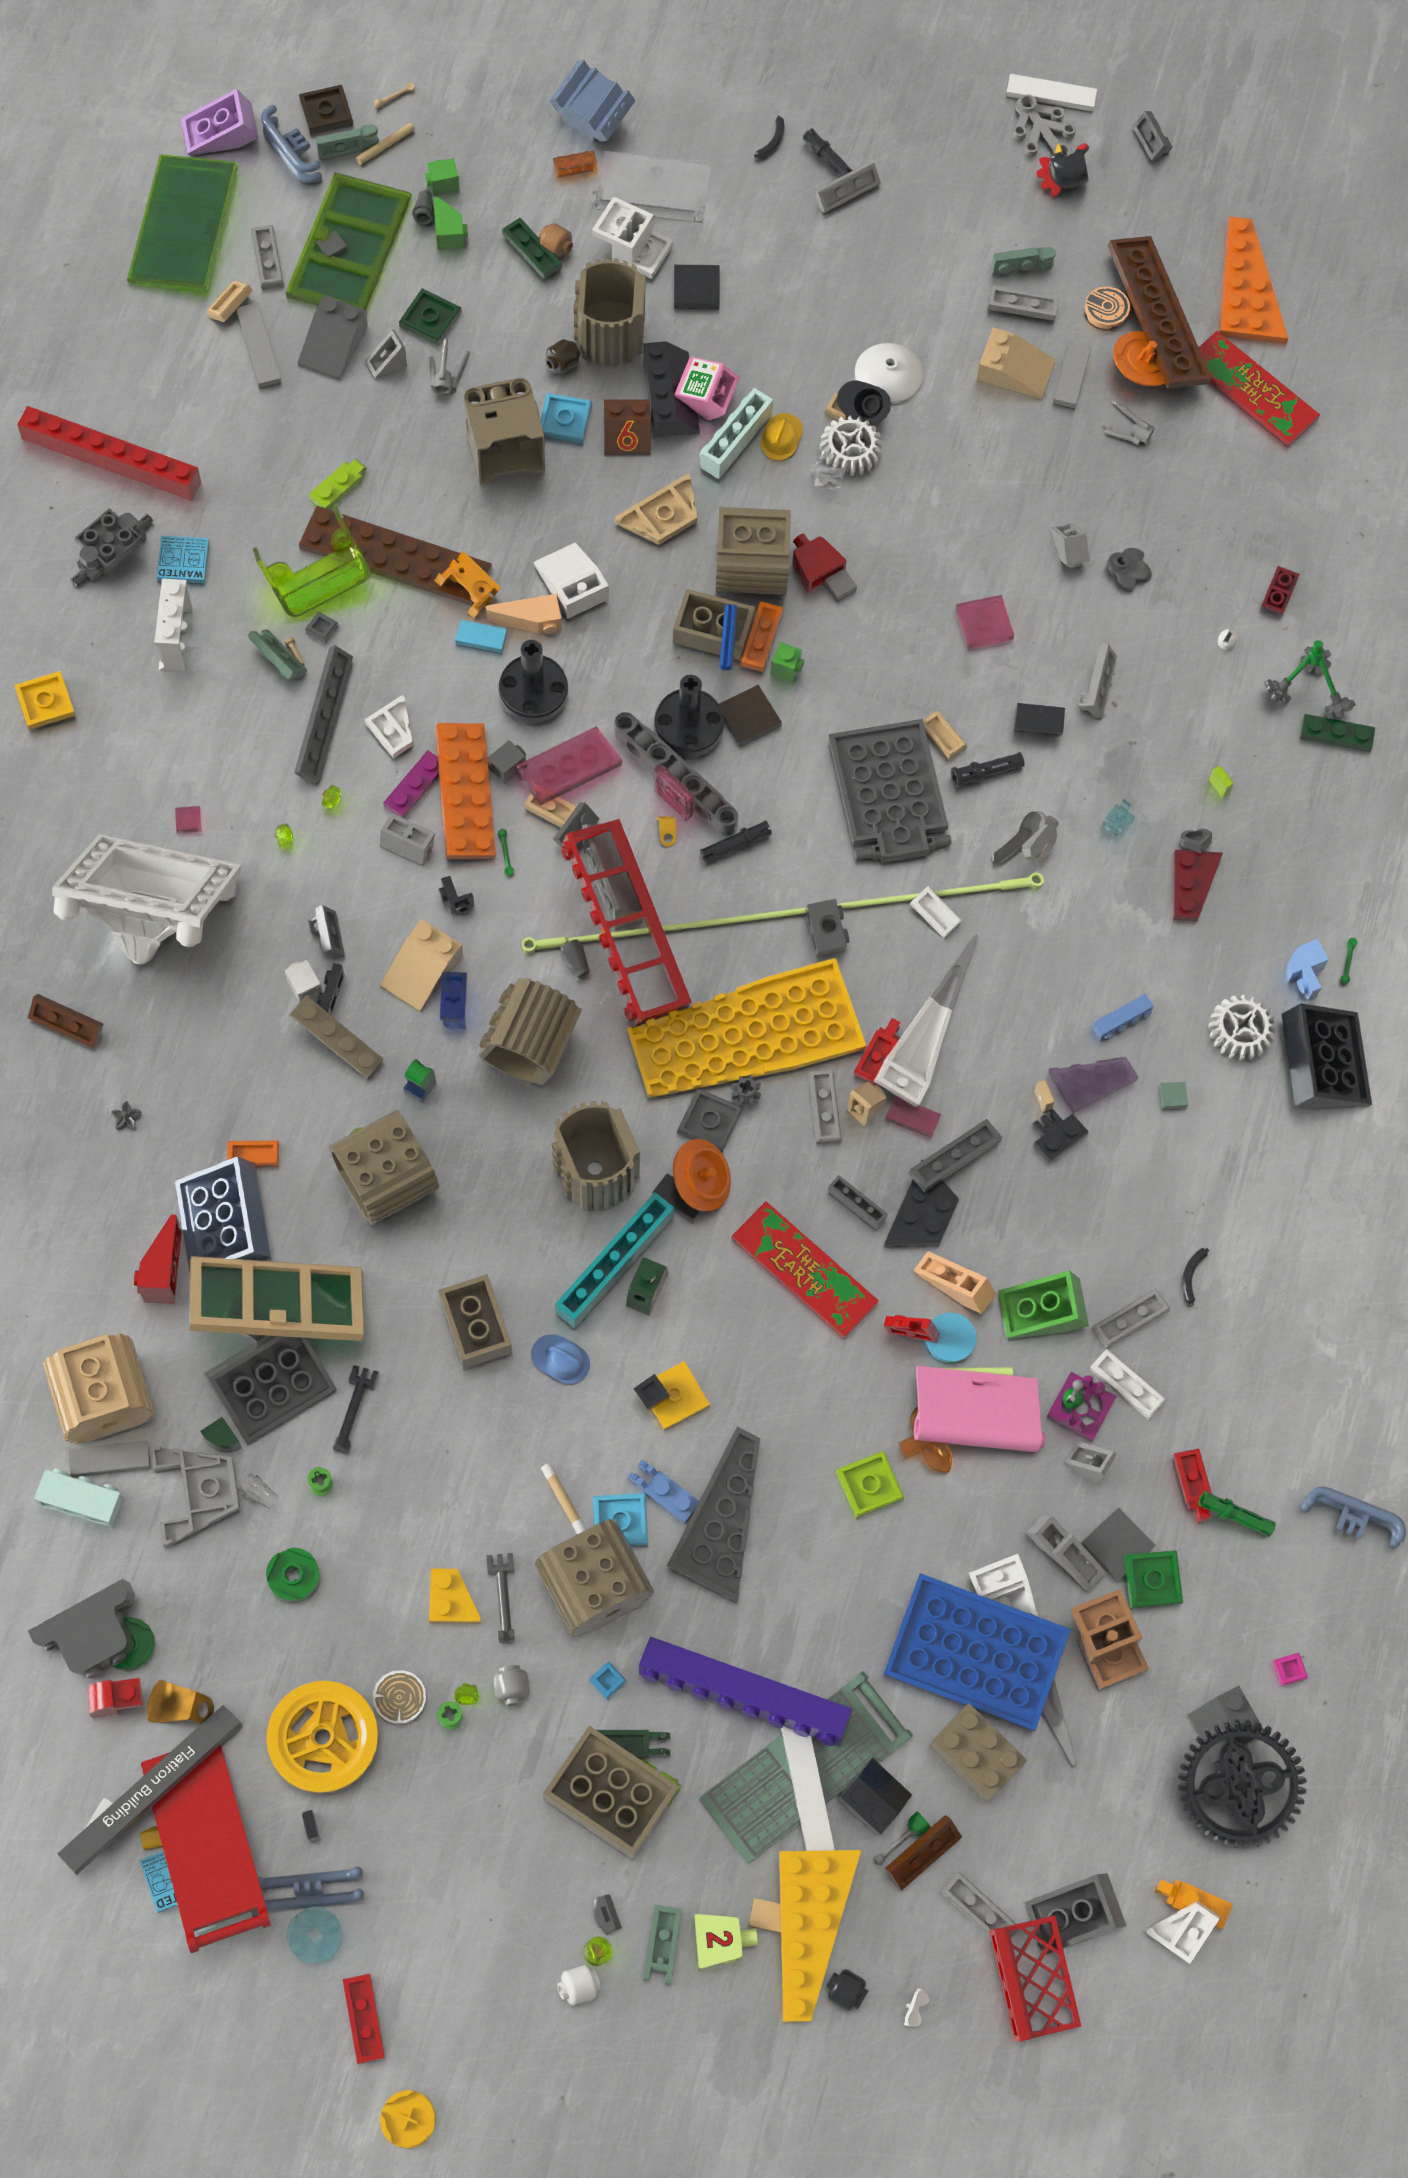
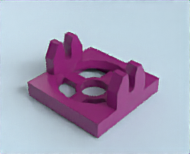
(1073, 1421)

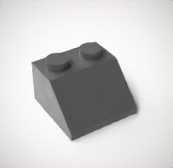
(1223, 1708)

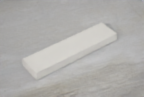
(1052, 92)

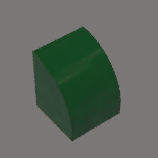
(220, 1436)

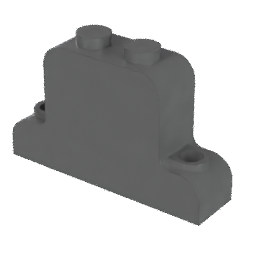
(91, 1631)

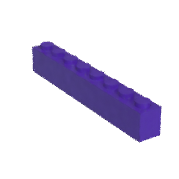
(745, 1692)

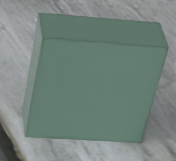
(1173, 1095)

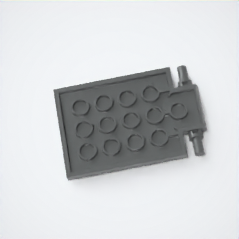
(889, 790)

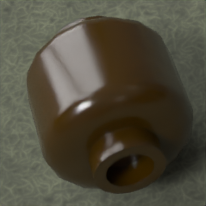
(562, 356)

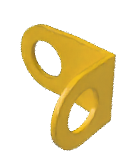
(667, 825)

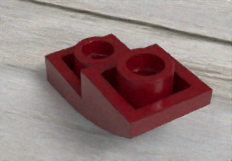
(1280, 590)

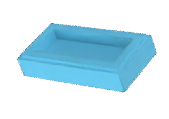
(481, 636)

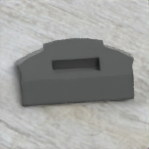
(606, 1914)

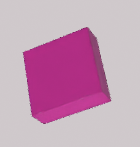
(1290, 1669)

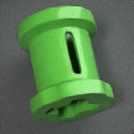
(326, 1477)
(455, 1708)

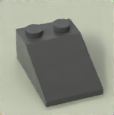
(333, 337)
(1081, 1911)

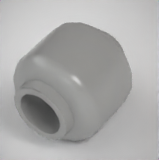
(511, 1685)

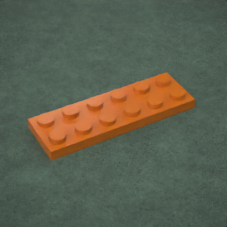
(465, 791)

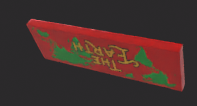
(1256, 390)
(805, 1269)

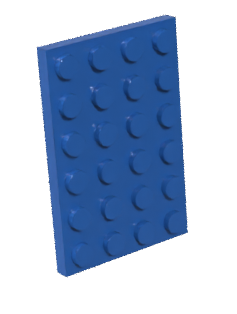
(977, 1651)

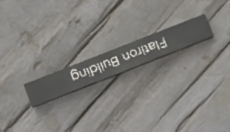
(149, 1790)

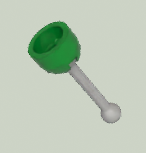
(1075, 1395)
(916, 1825)

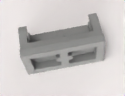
(406, 839)

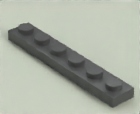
(323, 714)

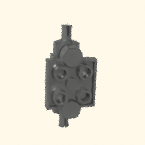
(108, 543)

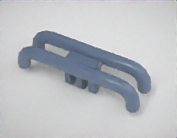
(289, 147)
(1357, 1513)
(310, 1889)

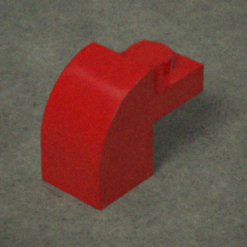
(109, 1697)

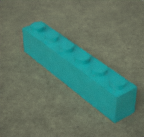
(614, 1260)

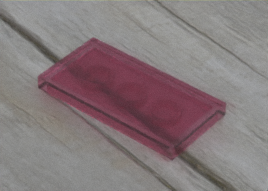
(568, 765)

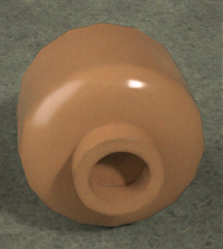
(556, 239)

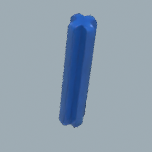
(728, 637)

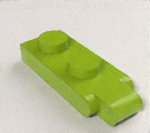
(338, 484)

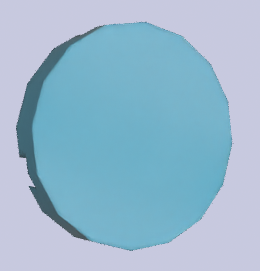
(955, 1340)

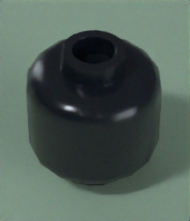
(847, 1990)

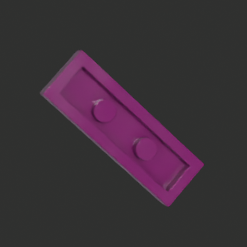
(413, 785)

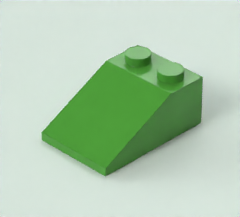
(1044, 1306)

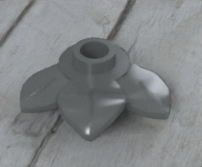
(1131, 567)

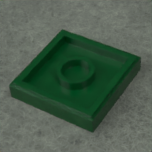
(430, 316)

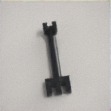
(342, 1441)

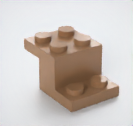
(1109, 1639)

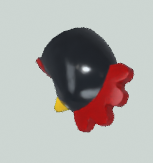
(1063, 171)

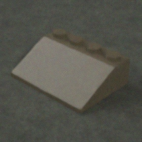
(610, 1792)

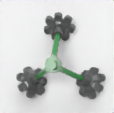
(1314, 659)

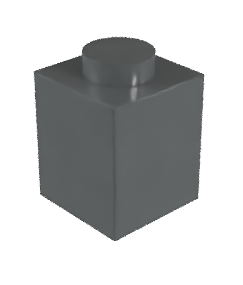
(505, 759)

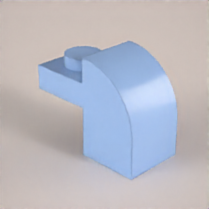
(1302, 966)

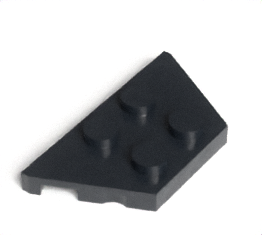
(923, 1216)

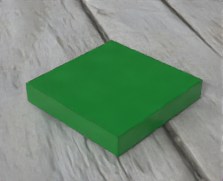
(1153, 1579)

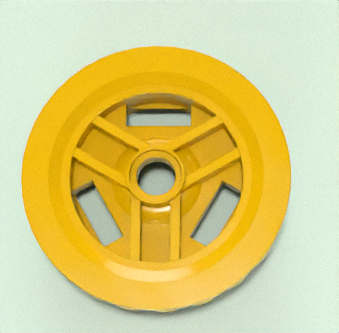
(329, 1704)

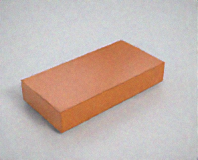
(260, 1152)

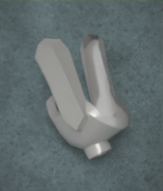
(1035, 837)

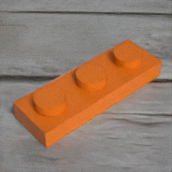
(761, 636)

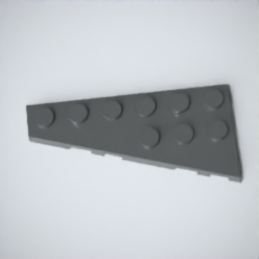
(717, 1531)

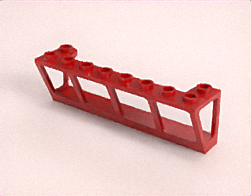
(648, 912)

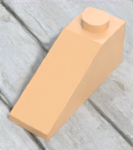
(530, 614)
(956, 1281)

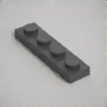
(955, 1155)

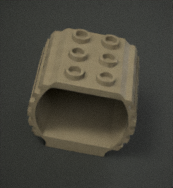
(609, 312)
(753, 550)
(529, 1031)
(597, 1136)
(384, 1167)
(594, 1578)

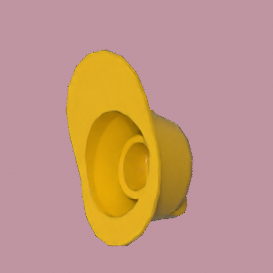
(781, 436)

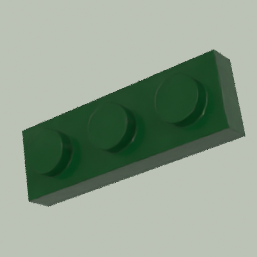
(529, 246)
(1337, 733)

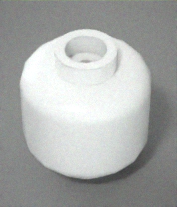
(579, 1985)

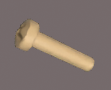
(290, 642)

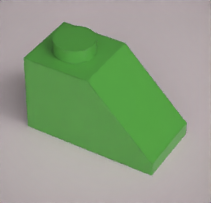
(449, 226)

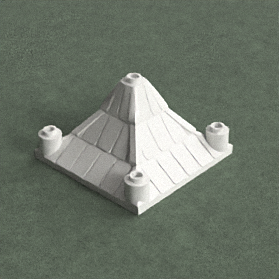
(144, 892)

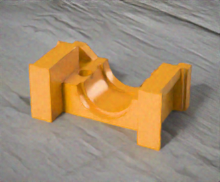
(473, 579)

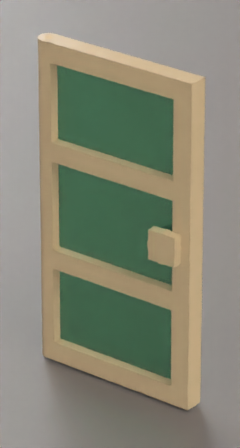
(276, 1298)

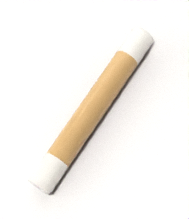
(563, 1498)

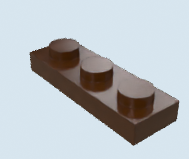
(65, 1020)
(923, 1852)

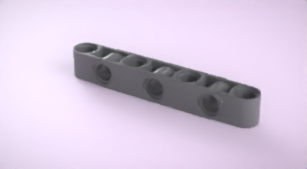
(646, 745)

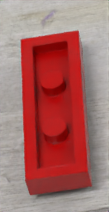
(363, 2019)

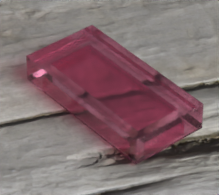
(913, 1118)

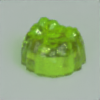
(284, 835)
(466, 1694)

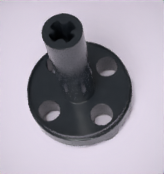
(534, 681)
(688, 715)

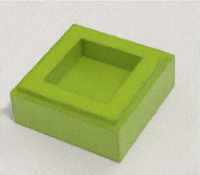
(1221, 781)

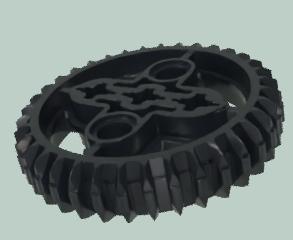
(1258, 1812)

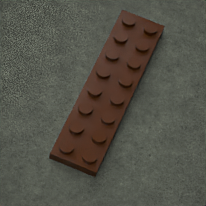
(1159, 312)
(390, 553)

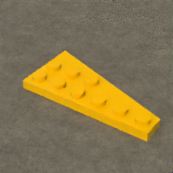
(811, 1908)

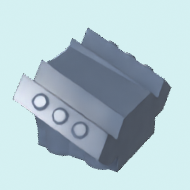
(591, 102)

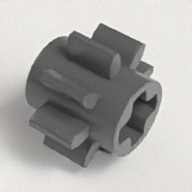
(746, 1083)

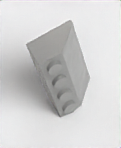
(614, 889)

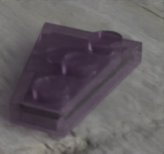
(1091, 1082)

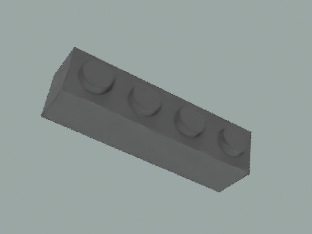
(857, 1202)

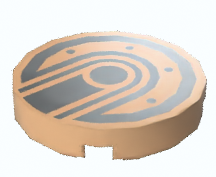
(1107, 307)

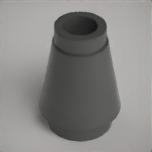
(423, 210)
(575, 957)

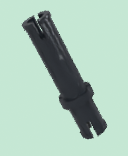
(823, 150)
(734, 842)

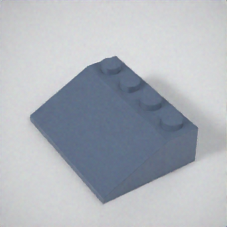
(223, 1212)

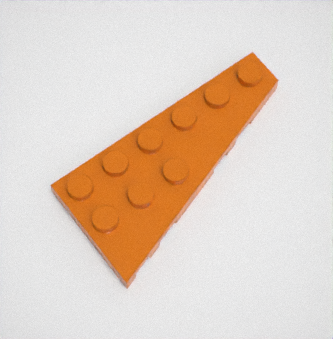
(1248, 296)

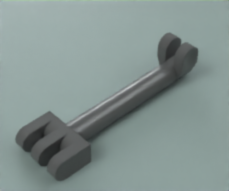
(506, 1634)

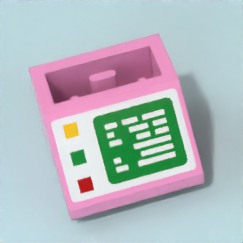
(707, 387)

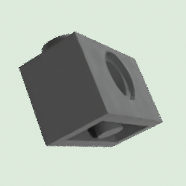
(823, 941)

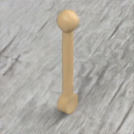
(410, 87)

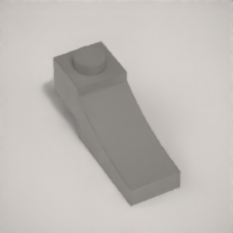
(1066, 1551)

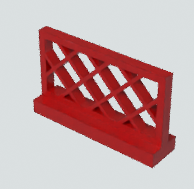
(1012, 1985)

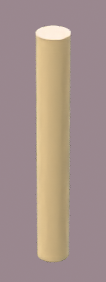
(384, 144)

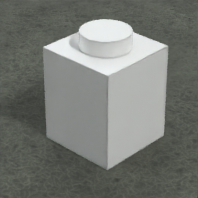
(303, 980)

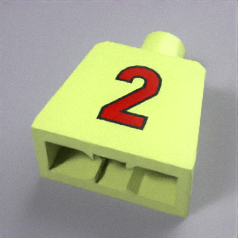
(720, 1940)

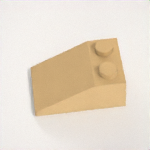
(1015, 364)
(420, 964)

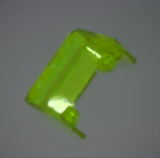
(322, 579)

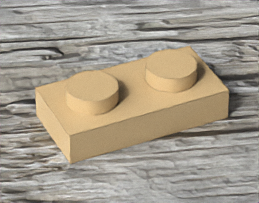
(554, 811)

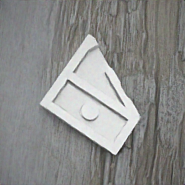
(392, 727)
(1185, 1930)

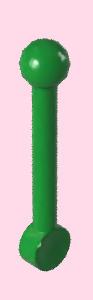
(509, 871)
(1352, 942)

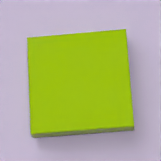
(869, 1484)

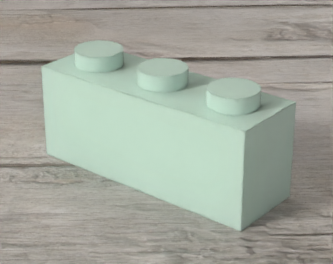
(79, 1497)

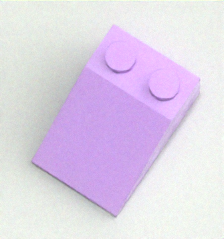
(220, 125)

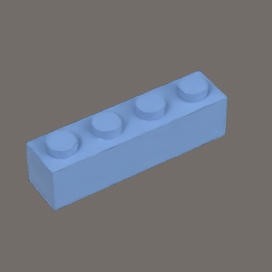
(1122, 1017)

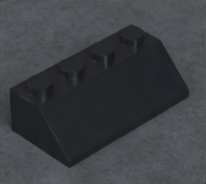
(663, 371)

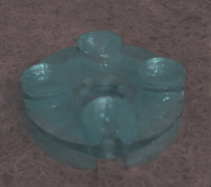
(305, 1922)

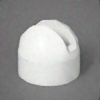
(1232, 641)

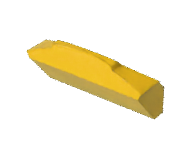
(150, 1838)

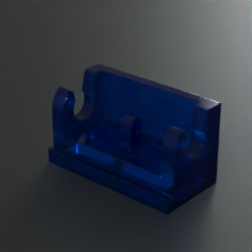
(454, 998)

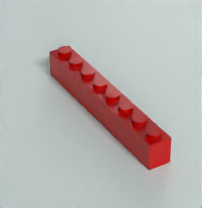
(109, 453)

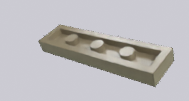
(336, 1036)

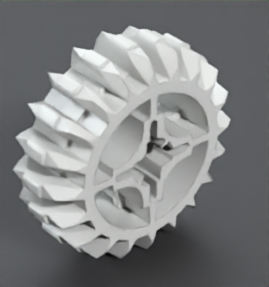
(847, 437)
(1228, 1013)

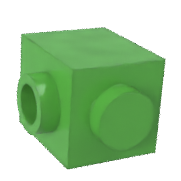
(442, 176)
(786, 662)

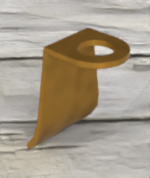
(176, 1703)

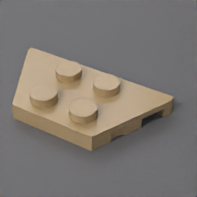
(662, 513)

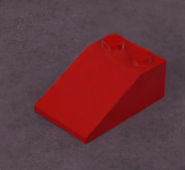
(160, 1265)

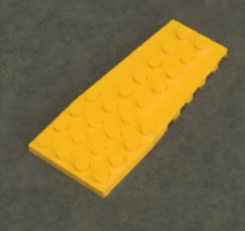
(749, 1032)

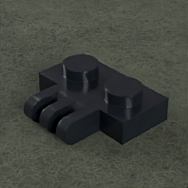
(1057, 1135)

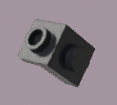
(448, 894)

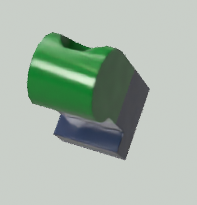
(419, 1080)

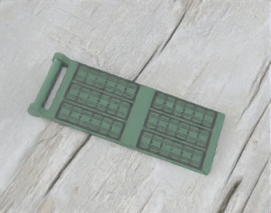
(758, 1799)

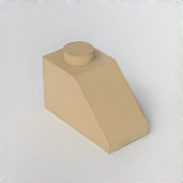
(866, 1102)

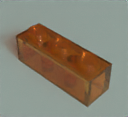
(575, 164)

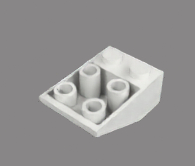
(573, 580)

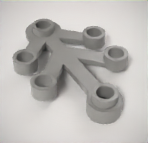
(1041, 125)

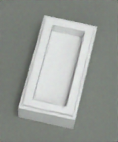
(935, 912)

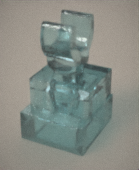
(1119, 818)

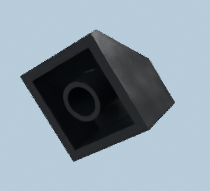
(874, 1797)

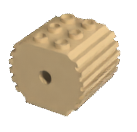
(98, 1388)

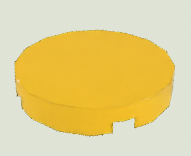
(408, 2119)

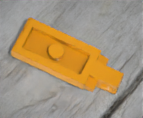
(1183, 1894)

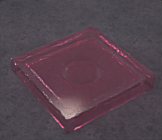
(984, 621)
(673, 792)

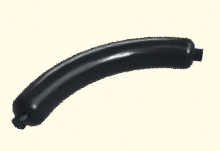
(773, 144)
(1189, 1272)

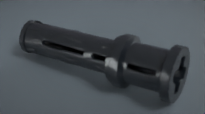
(976, 773)

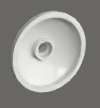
(900, 380)

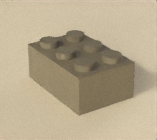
(702, 619)
(475, 1321)
(978, 1753)

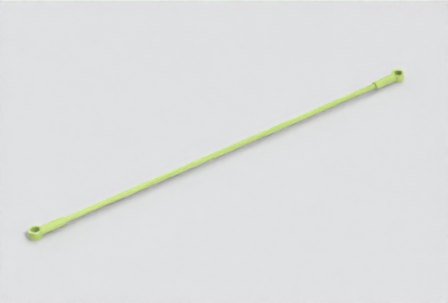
(1002, 885)

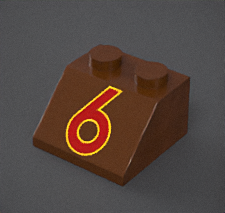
(627, 426)

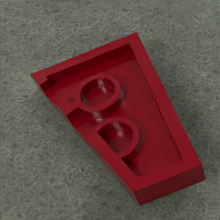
(1192, 881)

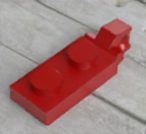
(877, 1051)
(1193, 1481)

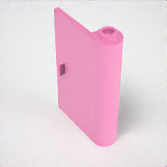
(978, 1409)

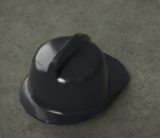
(864, 400)

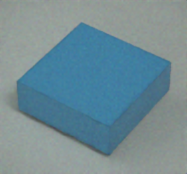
(607, 1680)

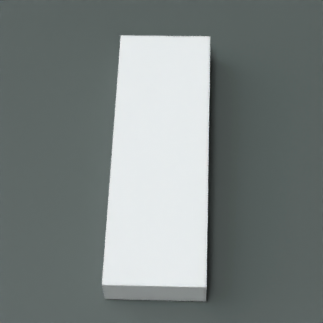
(1127, 1384)

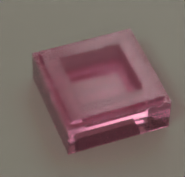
(188, 819)

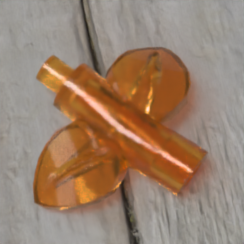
(935, 1454)

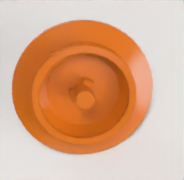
(1136, 359)
(701, 1175)

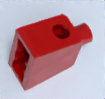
(816, 561)

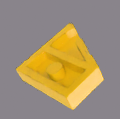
(450, 1599)

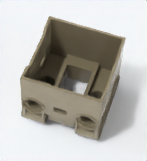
(507, 422)

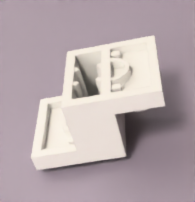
(632, 236)

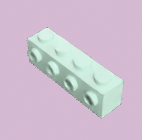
(736, 433)

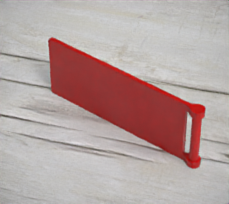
(208, 1853)

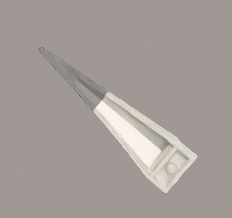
(913, 1059)
(1009, 1585)

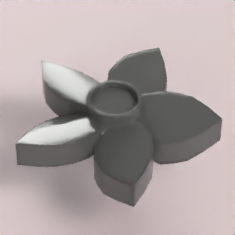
(126, 1116)

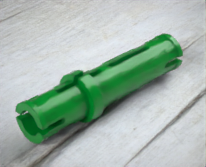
(1227, 1509)

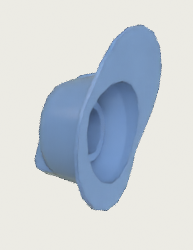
(560, 1359)

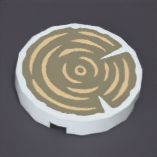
(399, 1697)

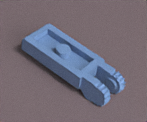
(665, 1492)

